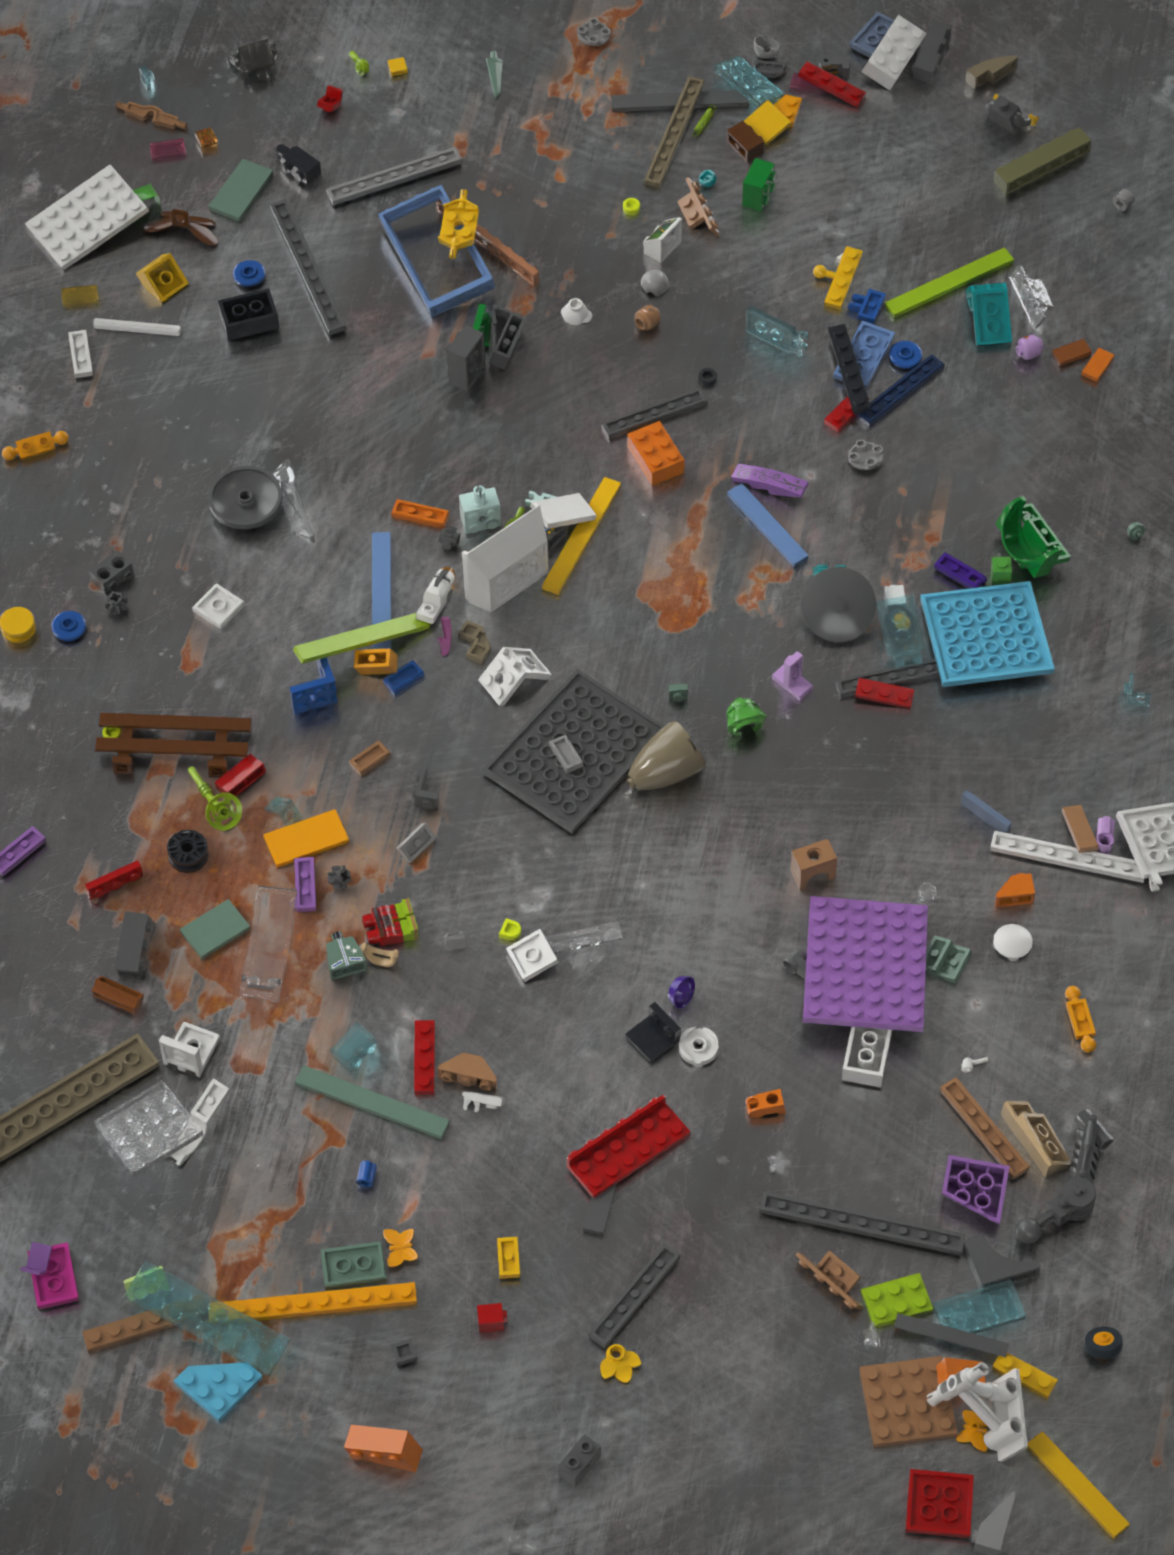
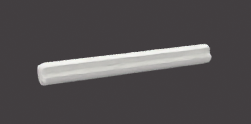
(140, 327)

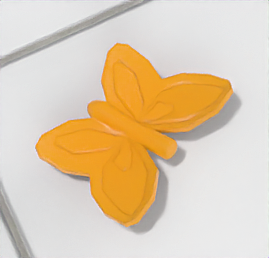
(401, 1247)
(973, 1430)

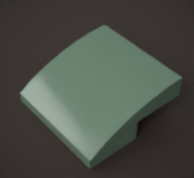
(946, 959)

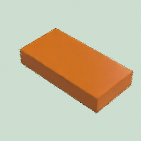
(1097, 365)

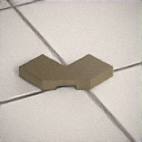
(475, 634)

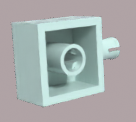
(480, 510)

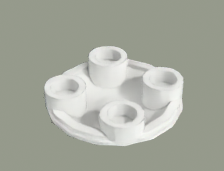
(1012, 941)

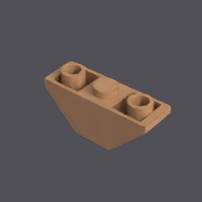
(469, 1071)

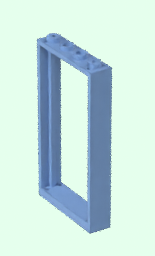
(456, 296)

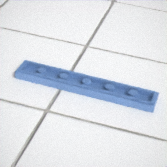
(767, 525)

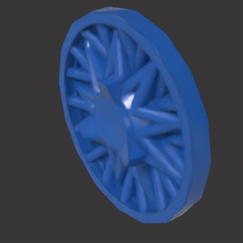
(249, 273)
(905, 354)
(68, 626)

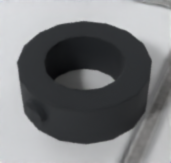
(707, 371)

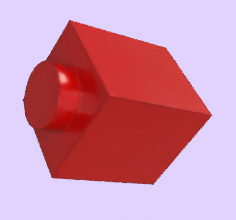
(491, 1317)

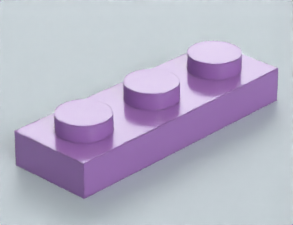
(20, 849)
(305, 884)

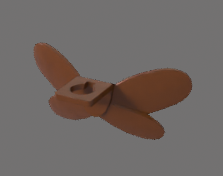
(181, 218)

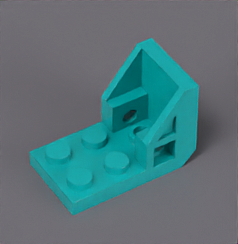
(990, 313)

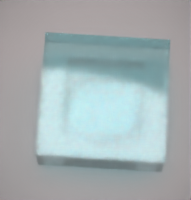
(147, 77)

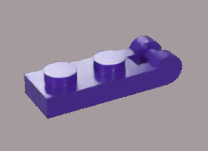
(959, 571)

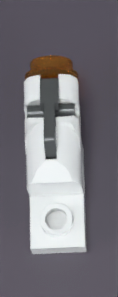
(436, 595)

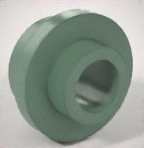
(1136, 530)

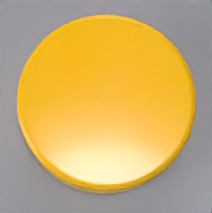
(17, 624)

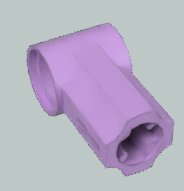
(1105, 834)

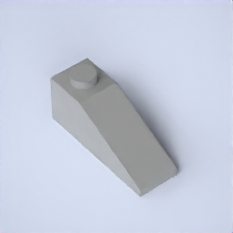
(993, 1528)

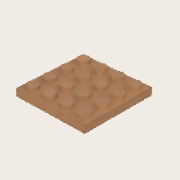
(899, 1404)

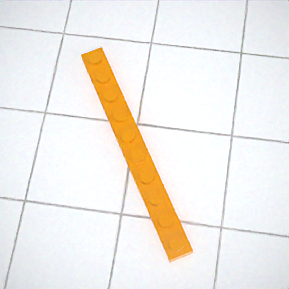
(327, 1301)

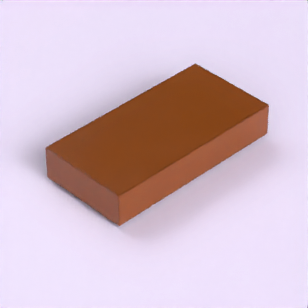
(1071, 352)

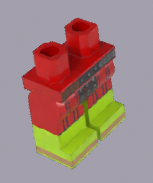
(391, 923)

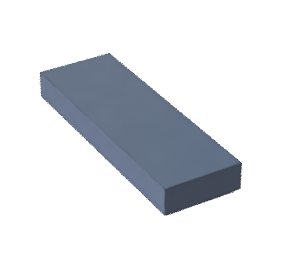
(985, 812)

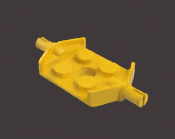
(458, 213)

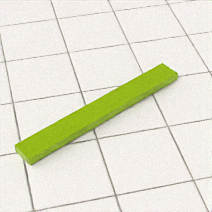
(949, 282)
(359, 638)

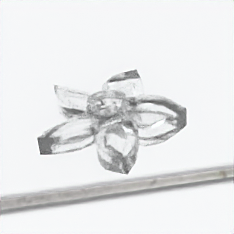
(778, 1163)
(872, 1335)

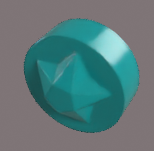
(707, 178)

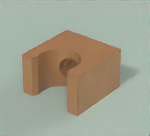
(804, 868)

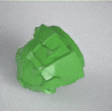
(742, 713)

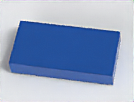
(404, 677)

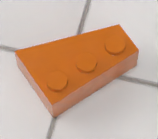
(384, 1447)

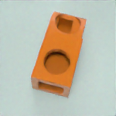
(765, 1103)

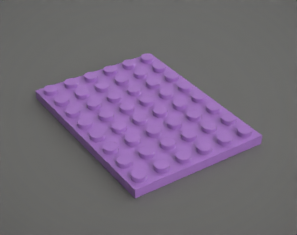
(865, 964)

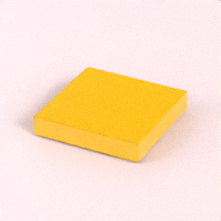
(768, 122)

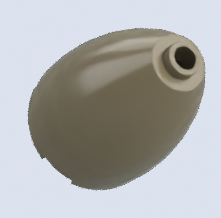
(665, 759)

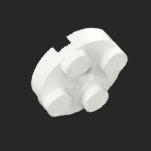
(695, 1056)

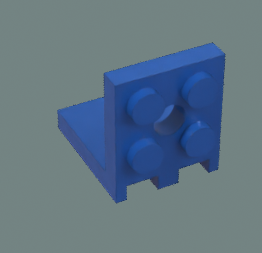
(316, 692)

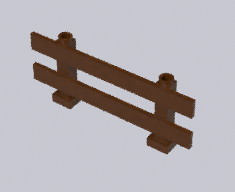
(128, 744)

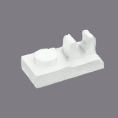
(490, 1100)

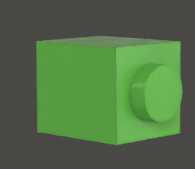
(1001, 570)

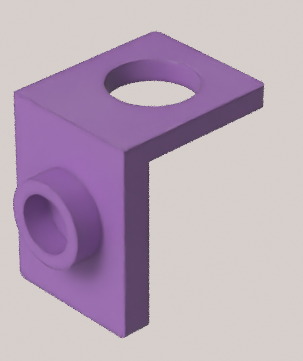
(38, 1259)

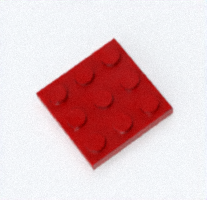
(939, 1503)

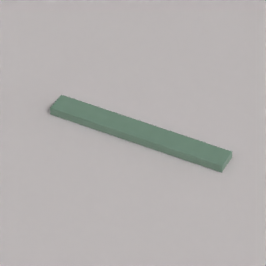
(372, 1102)

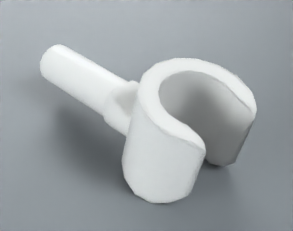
(967, 1065)

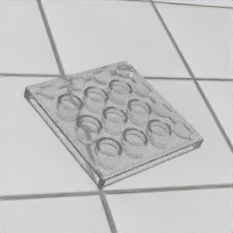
(148, 1128)

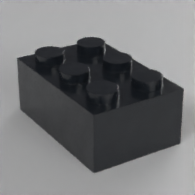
(248, 314)

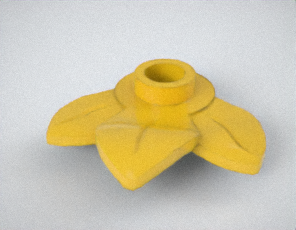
(621, 1366)

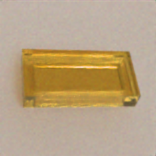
(79, 295)

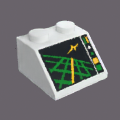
(663, 239)

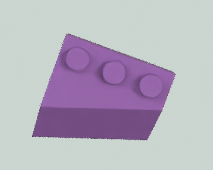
(976, 1185)

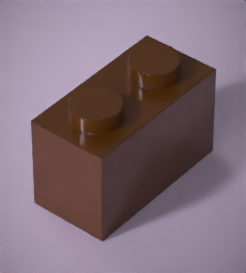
(745, 141)

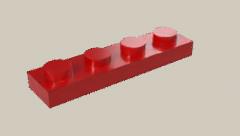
(832, 84)
(424, 1057)

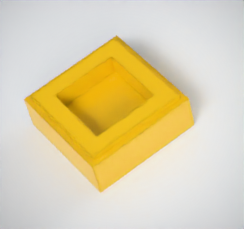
(397, 66)

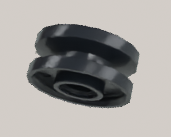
(187, 841)

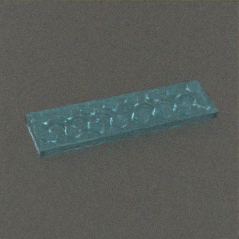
(207, 1318)

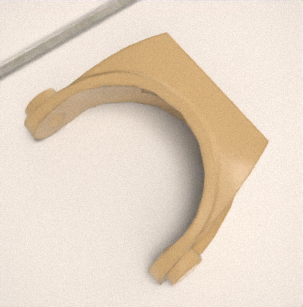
(369, 952)

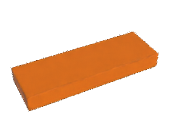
(420, 513)

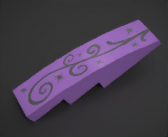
(771, 480)

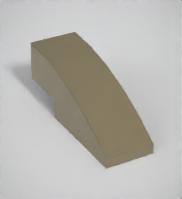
(991, 70)

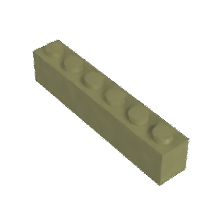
(1042, 160)

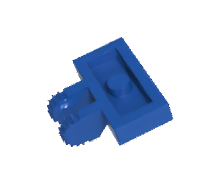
(868, 305)

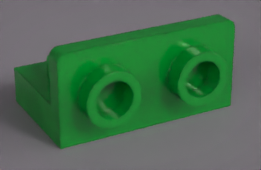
(482, 323)

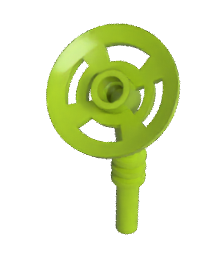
(217, 807)

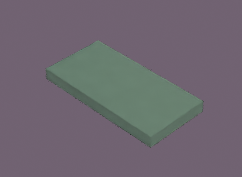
(241, 190)

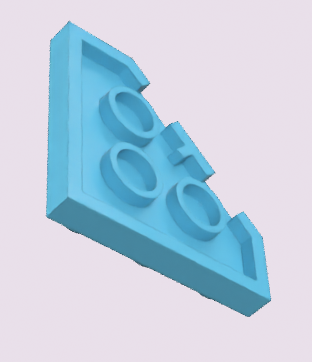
(218, 1386)

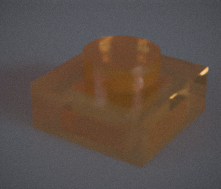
(206, 137)

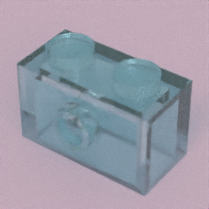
(354, 1047)

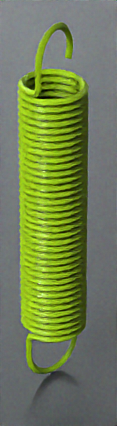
(703, 121)

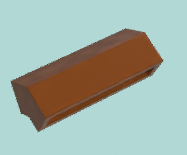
(117, 994)

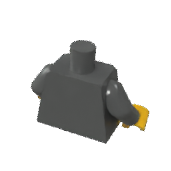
(1008, 115)

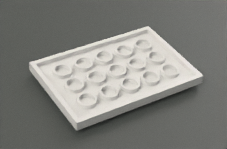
(86, 217)

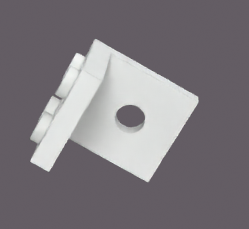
(515, 666)
(182, 1054)

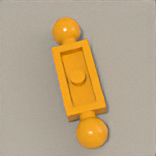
(35, 445)
(1080, 1019)

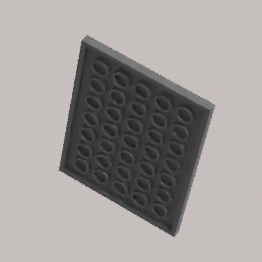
(604, 734)

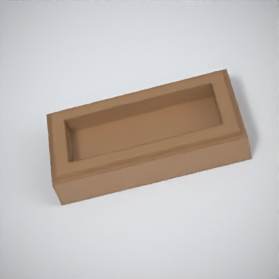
(369, 758)

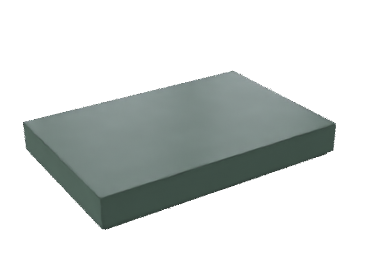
(215, 929)
(353, 1265)

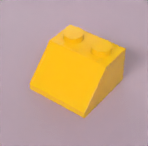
(162, 277)

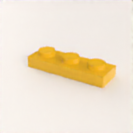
(1031, 1377)

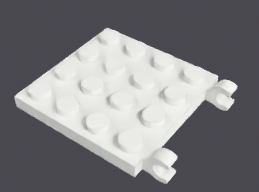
(1151, 840)

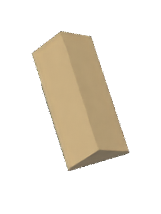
(1036, 1137)

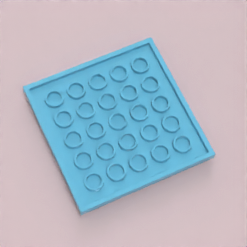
(986, 634)

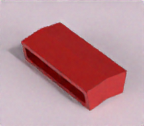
(241, 776)

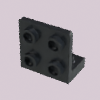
(654, 1033)

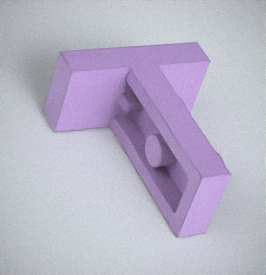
(790, 676)

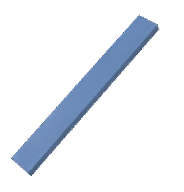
(381, 582)

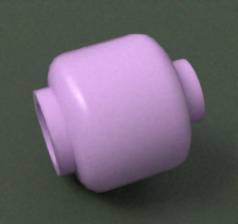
(1029, 347)

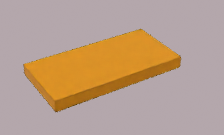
(306, 838)

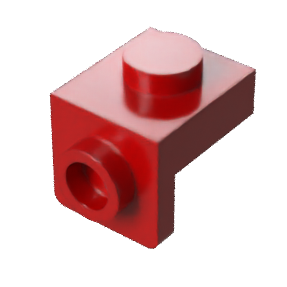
(331, 100)

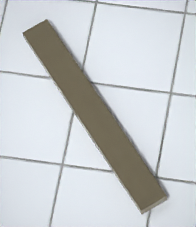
(674, 132)

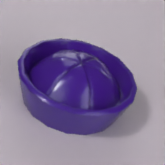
(681, 991)

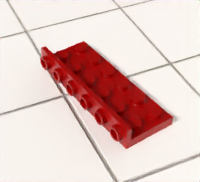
(627, 1146)

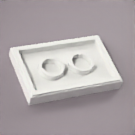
(565, 510)

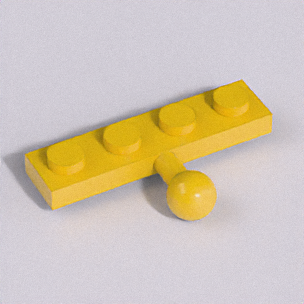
(841, 278)

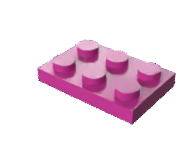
(59, 1282)

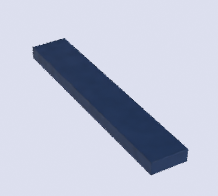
(901, 390)

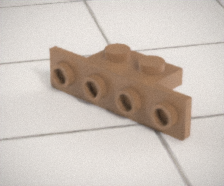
(695, 209)
(836, 1274)

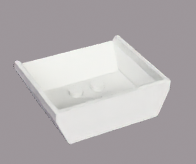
(506, 562)

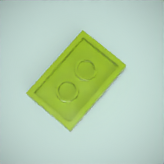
(900, 1296)

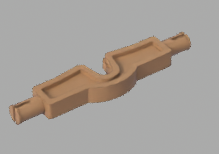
(143, 112)

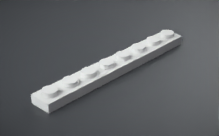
(1065, 856)

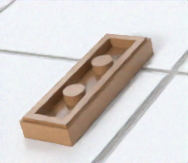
(1080, 828)

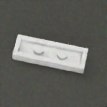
(80, 353)

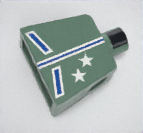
(344, 956)

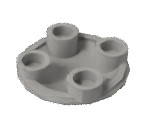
(593, 32)
(865, 455)

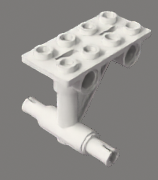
(998, 1406)

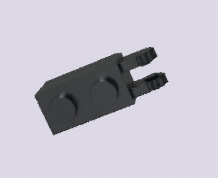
(298, 163)

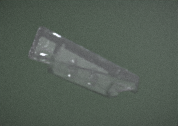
(293, 502)

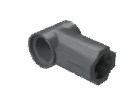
(796, 962)

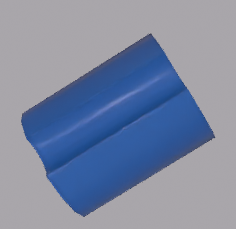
(366, 1174)

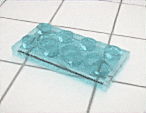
(748, 81)
(981, 1308)

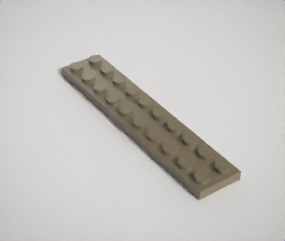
(74, 1094)

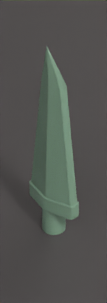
(495, 71)

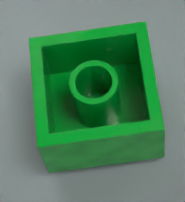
(758, 184)

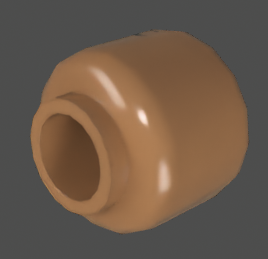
(647, 317)

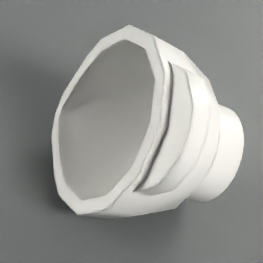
(576, 312)

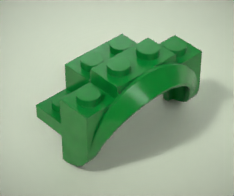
(1034, 544)

